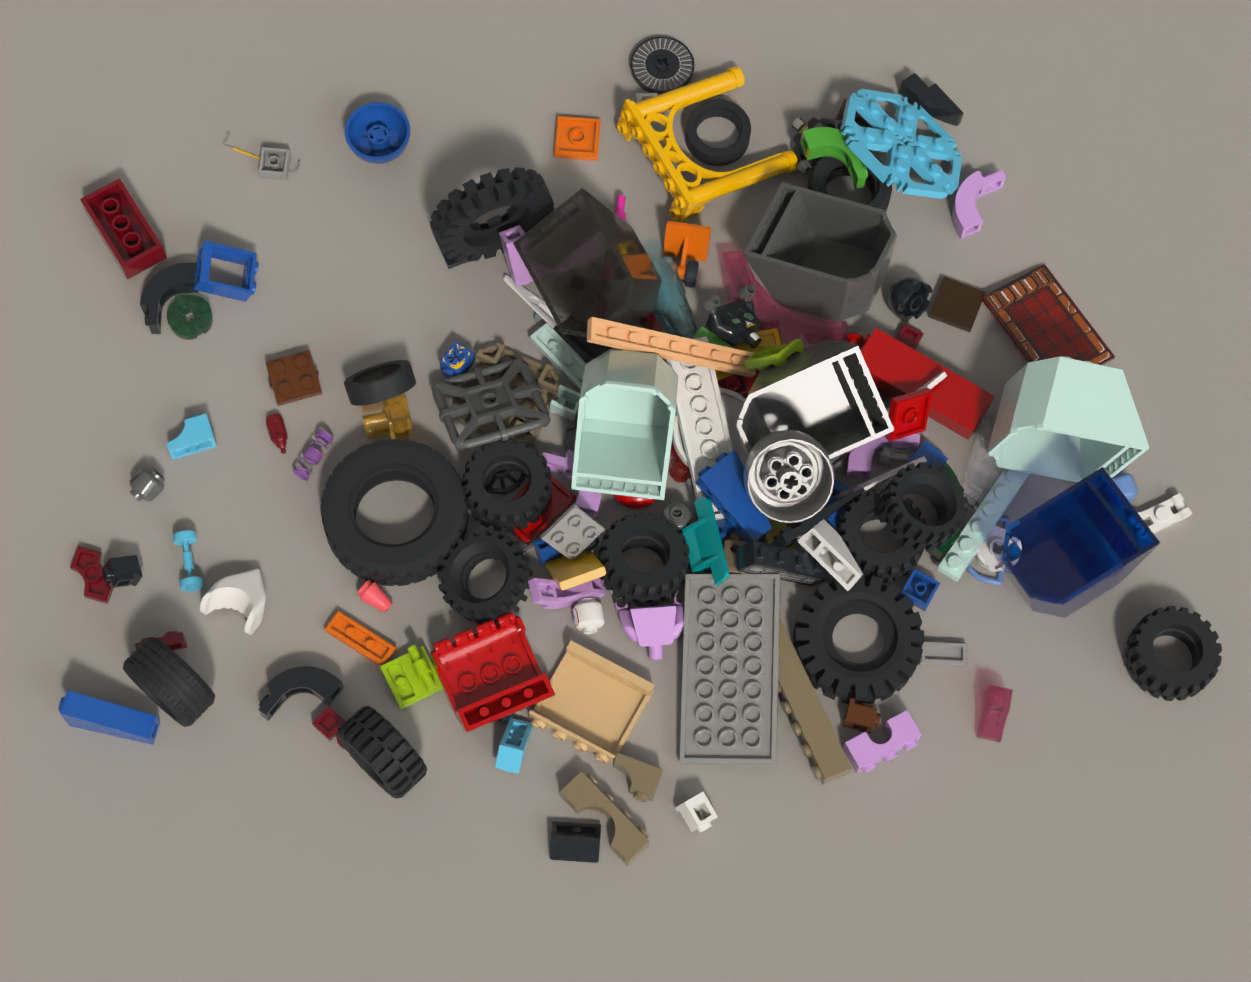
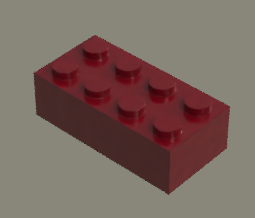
(123, 228)

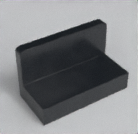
(575, 842)

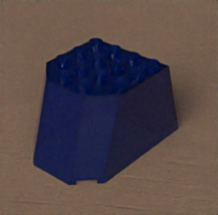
(1076, 546)

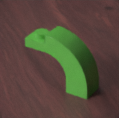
(830, 142)

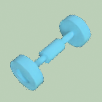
(184, 539)

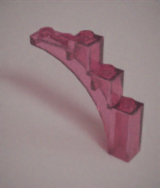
(772, 314)

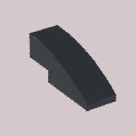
(931, 99)

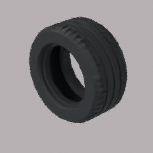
(829, 168)
(169, 681)

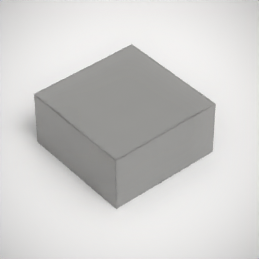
(274, 163)

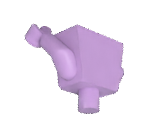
(652, 625)

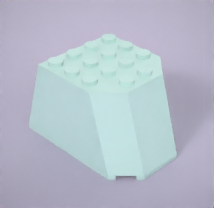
(1067, 421)
(625, 425)

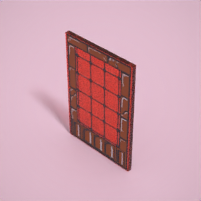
(1045, 319)

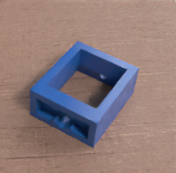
(226, 253)

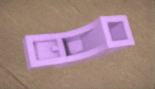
(552, 597)

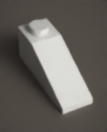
(832, 554)

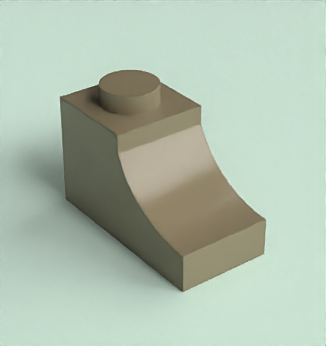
(642, 777)

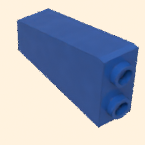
(727, 492)
(108, 718)

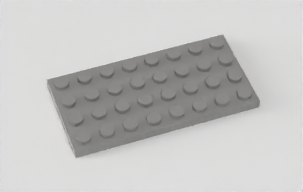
(730, 670)

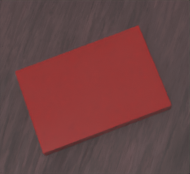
(560, 501)

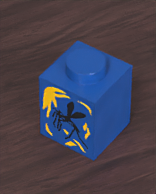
(456, 360)

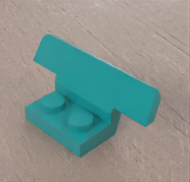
(705, 543)

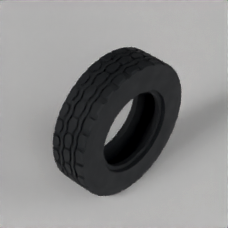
(383, 463)

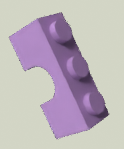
(865, 753)

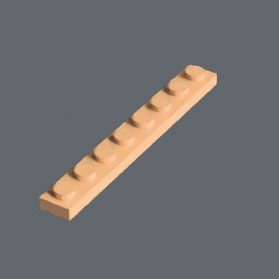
(668, 346)

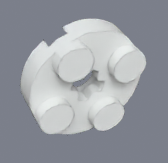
(986, 556)

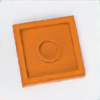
(577, 138)

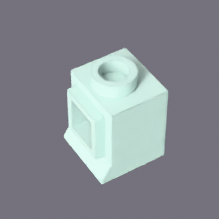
(565, 396)

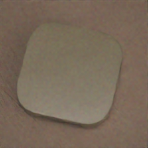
(543, 376)

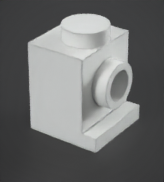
(697, 812)

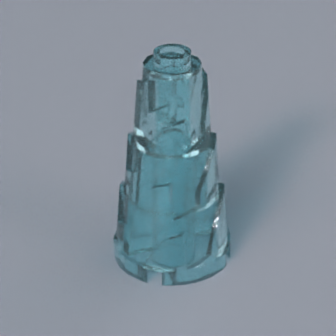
(671, 300)

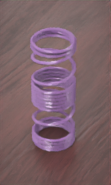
(313, 455)

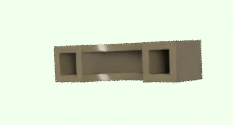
(584, 795)

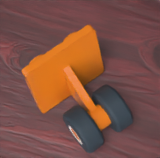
(687, 242)

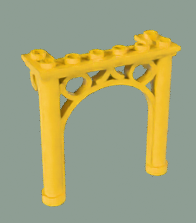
(691, 196)

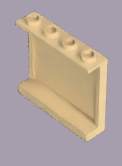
(592, 703)

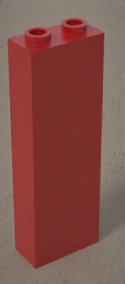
(903, 370)

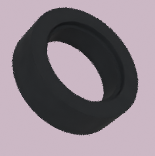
(724, 109)
(380, 382)

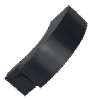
(163, 286)
(297, 681)

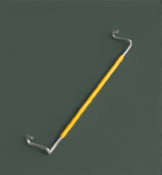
(254, 156)

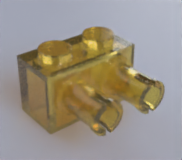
(394, 420)

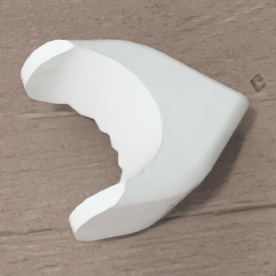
(241, 593)

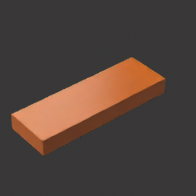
(360, 639)

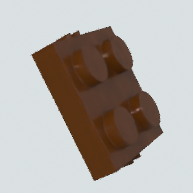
(293, 377)

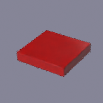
(909, 413)

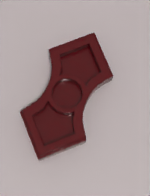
(88, 565)

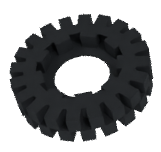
(454, 220)
(859, 680)

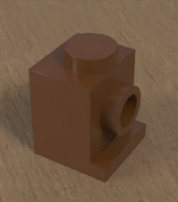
(861, 717)

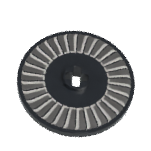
(655, 52)

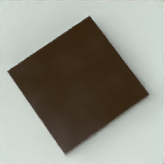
(956, 304)

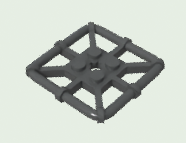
(502, 404)

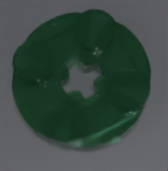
(189, 304)

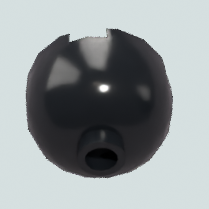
(909, 298)

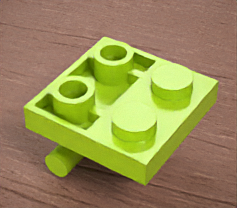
(411, 677)

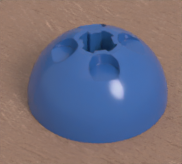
(375, 123)

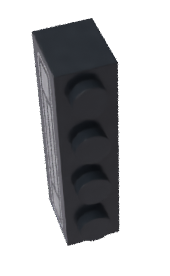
(791, 564)

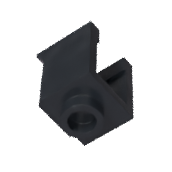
(122, 571)

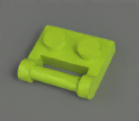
(773, 355)

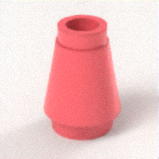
(374, 596)

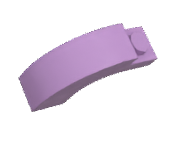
(964, 211)
(860, 458)
(587, 501)

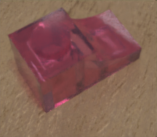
(994, 713)

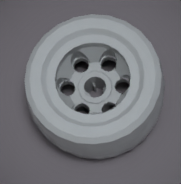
(797, 504)

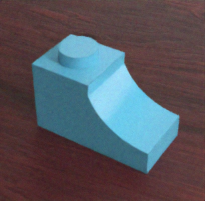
(194, 438)
(513, 745)

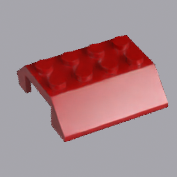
(490, 672)

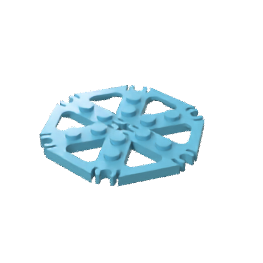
(903, 145)

